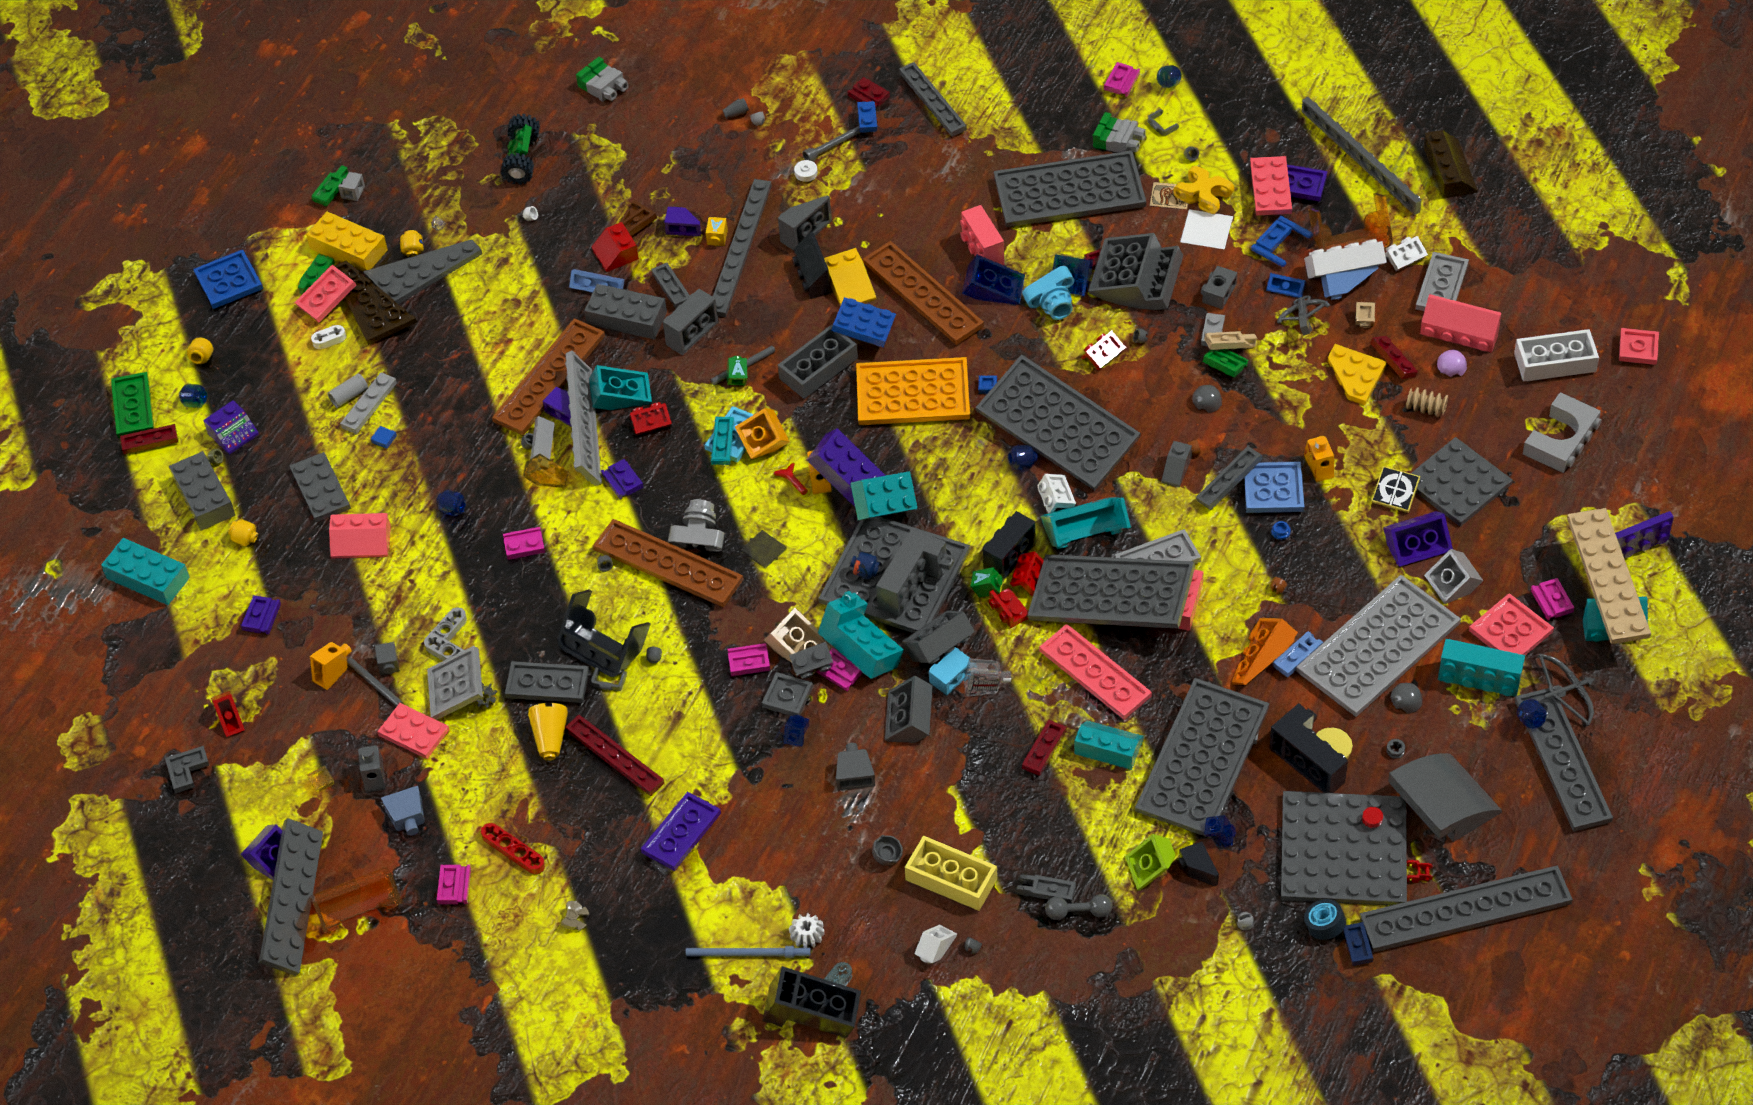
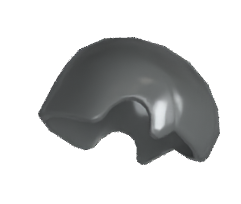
(1207, 398)
(1407, 697)
(887, 850)

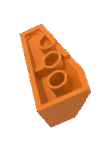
(1268, 642)

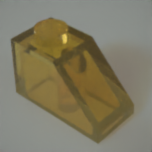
(545, 472)

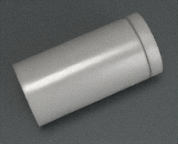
(347, 390)

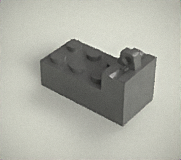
(914, 559)

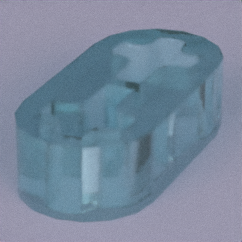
(844, 979)

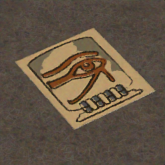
(1164, 196)

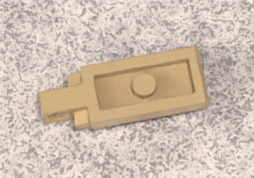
(1230, 340)

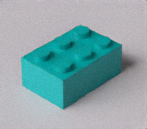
(884, 495)

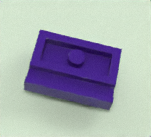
(622, 479)
(260, 614)

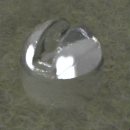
(438, 223)

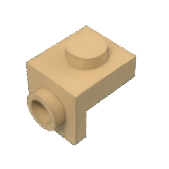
(1365, 314)

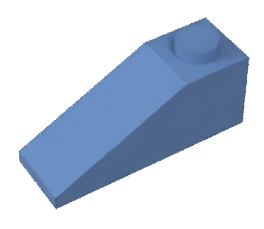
(1342, 282)

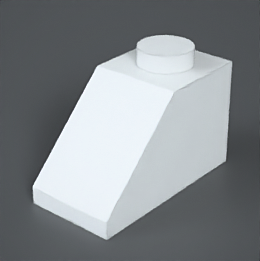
(934, 943)

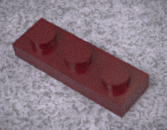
(1394, 357)
(149, 439)
(1044, 747)

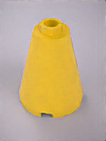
(548, 728)

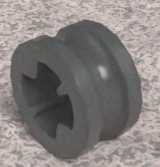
(1401, 746)

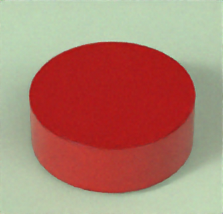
(1372, 817)

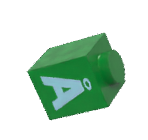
(737, 371)
(986, 580)

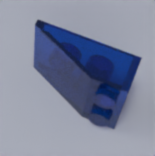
(992, 282)

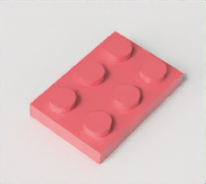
(325, 293)
(413, 730)

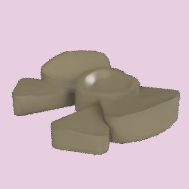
(574, 910)

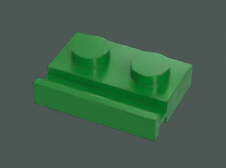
(1225, 361)

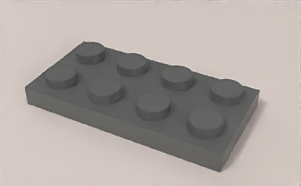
(320, 487)
(547, 682)

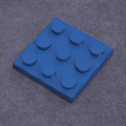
(228, 279)
(863, 322)

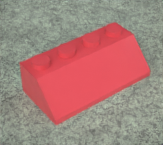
(1460, 323)

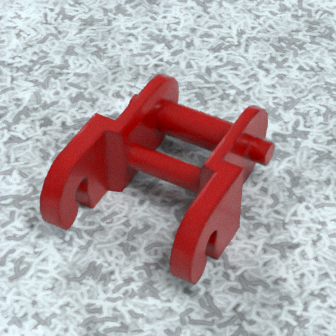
(1420, 866)

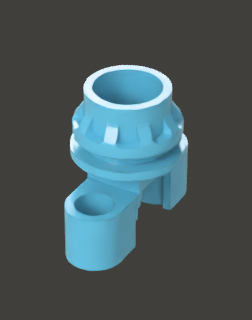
(1052, 293)

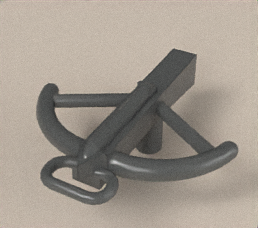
(1301, 306)

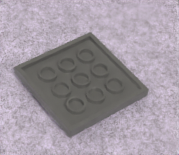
(1459, 481)

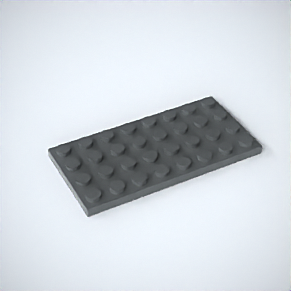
(1069, 188)
(1058, 422)
(1111, 591)
(1202, 756)

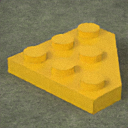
(1356, 372)

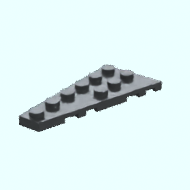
(416, 273)

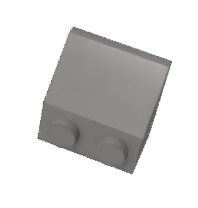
(1453, 576)

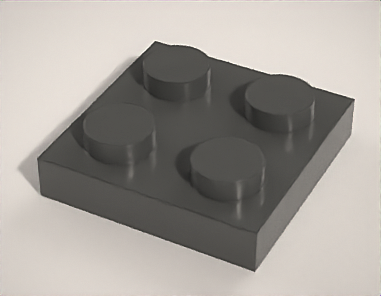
(787, 694)

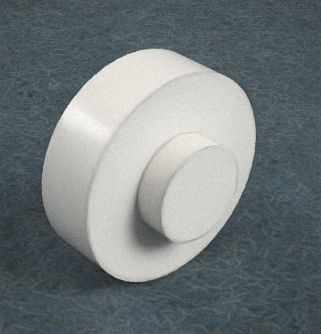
(806, 170)

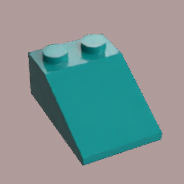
(618, 388)

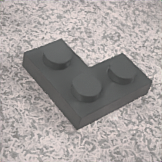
(182, 765)

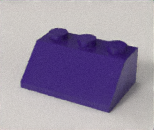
(1418, 538)

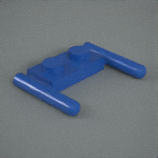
(1275, 236)

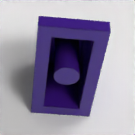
(681, 222)
(557, 405)

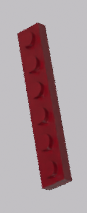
(614, 755)

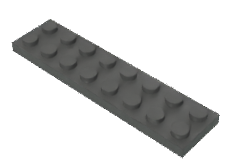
(1567, 766)
(290, 897)

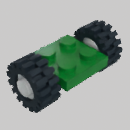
(515, 165)

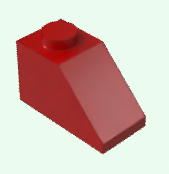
(227, 713)

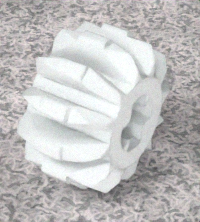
(806, 930)

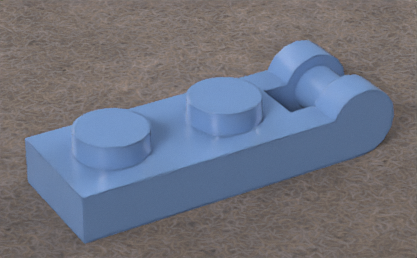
(1296, 654)

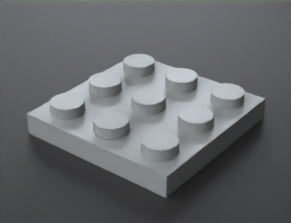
(454, 683)

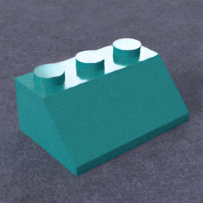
(1593, 624)
(1107, 744)

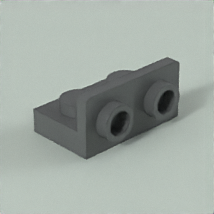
(811, 660)

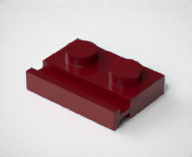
(868, 91)

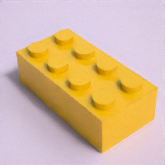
(346, 242)

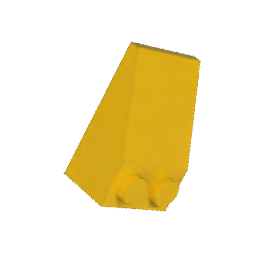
(849, 277)

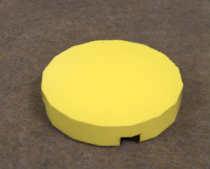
(1337, 739)

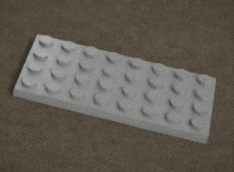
(1378, 645)

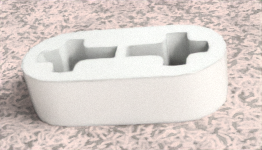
(328, 337)

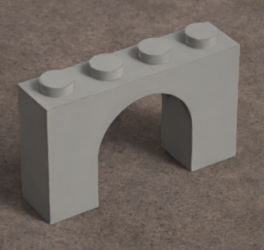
(1562, 453)

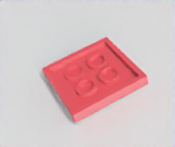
(1511, 627)

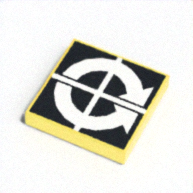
(1396, 489)

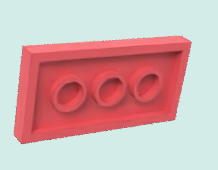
(1271, 185)

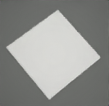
(1206, 229)

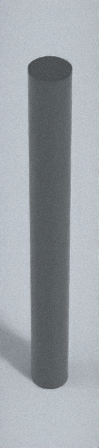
(755, 358)
(374, 682)

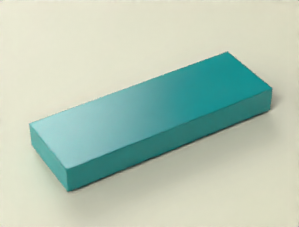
(722, 441)

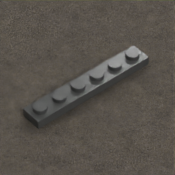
(932, 99)

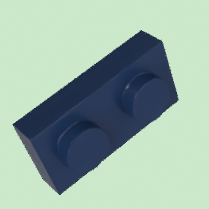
(1358, 944)

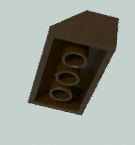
(1448, 164)

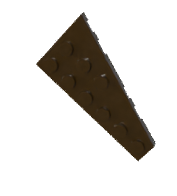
(373, 308)

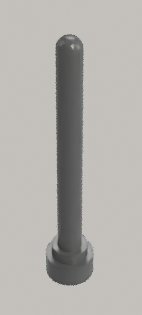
(811, 153)

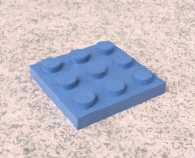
(1274, 488)

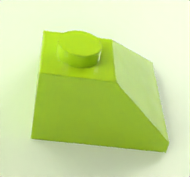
(1150, 860)

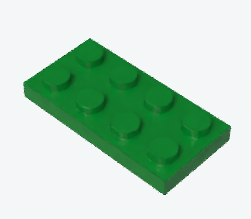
(132, 403)

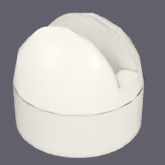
(530, 213)

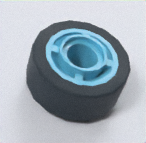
(1325, 919)

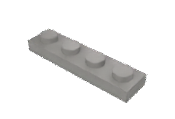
(368, 403)

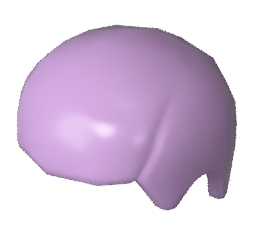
(1452, 363)

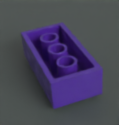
(842, 463)

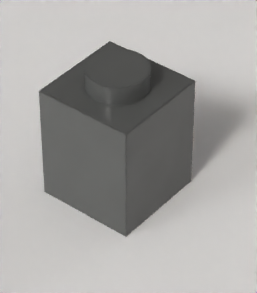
(387, 658)

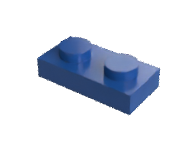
(867, 116)

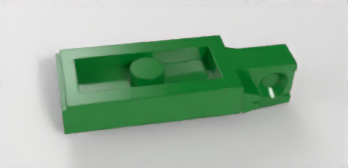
(329, 187)
(314, 271)

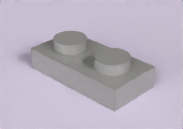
(1213, 324)

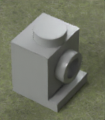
(352, 186)

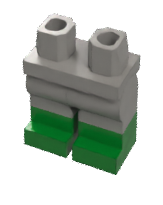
(601, 80)
(1117, 134)

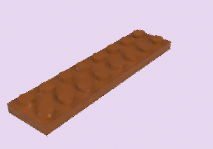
(923, 292)
(527, 399)
(668, 562)

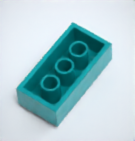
(145, 571)
(1481, 667)

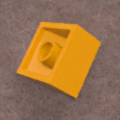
(762, 433)

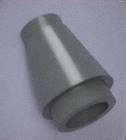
(737, 108)

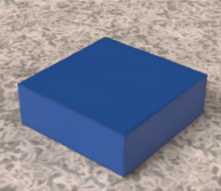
(986, 383)
(383, 437)

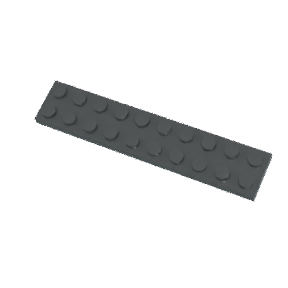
(1465, 908)

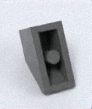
(1177, 463)

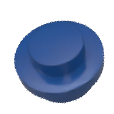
(1281, 530)

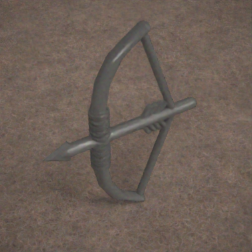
(1559, 692)

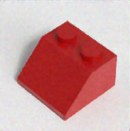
(615, 247)

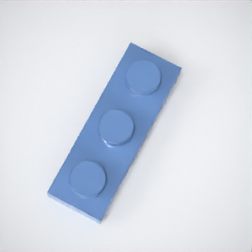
(587, 281)

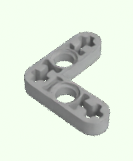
(443, 639)

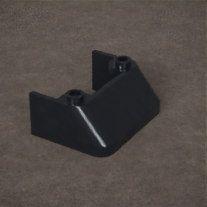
(593, 647)

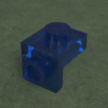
(795, 730)
(1221, 827)

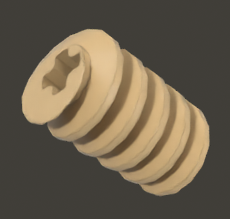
(1426, 402)

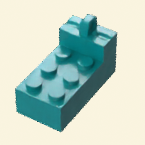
(858, 637)

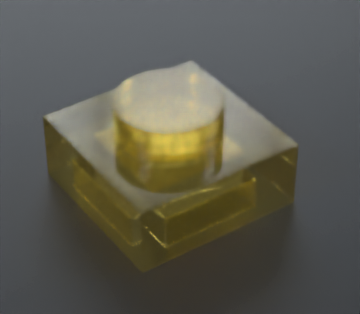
(320, 779)

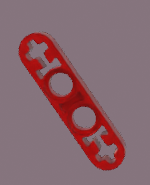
(514, 846)

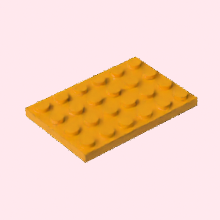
(912, 391)

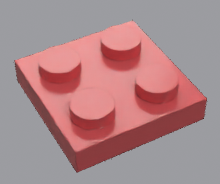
(1638, 346)

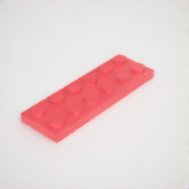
(1095, 671)

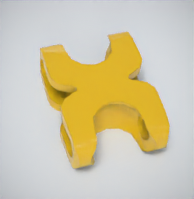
(1203, 189)

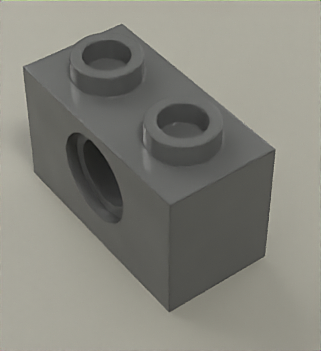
(1219, 287)

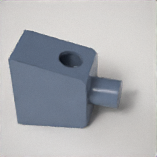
(405, 810)

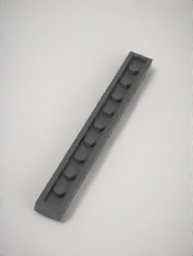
(1361, 156)
(741, 245)

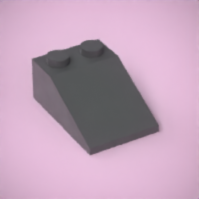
(803, 219)

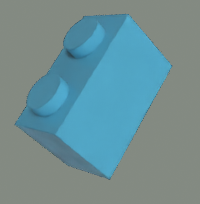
(949, 671)

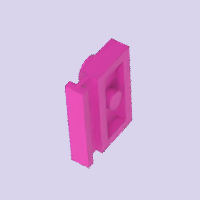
(1121, 79)
(523, 543)
(1552, 599)
(748, 659)
(842, 672)
(453, 884)

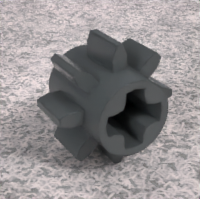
(487, 690)

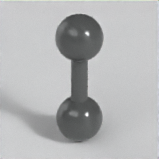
(1099, 905)

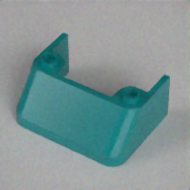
(1086, 520)

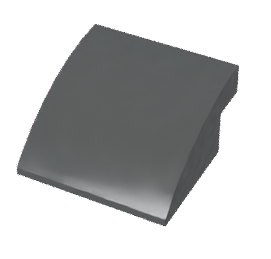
(1136, 272)
(1443, 795)

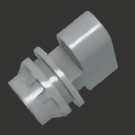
(700, 522)

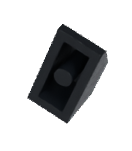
(1198, 864)

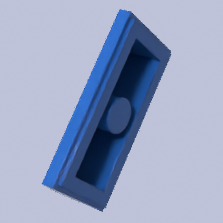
(1286, 285)

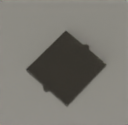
(763, 549)

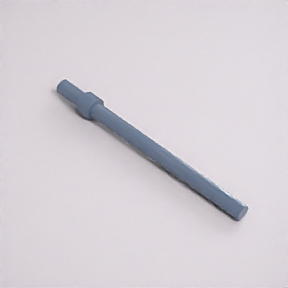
(788, 951)

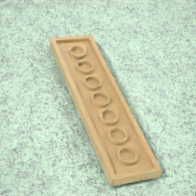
(1608, 576)

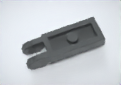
(1046, 887)

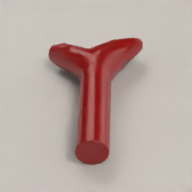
(788, 474)

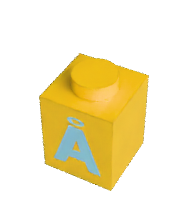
(716, 231)

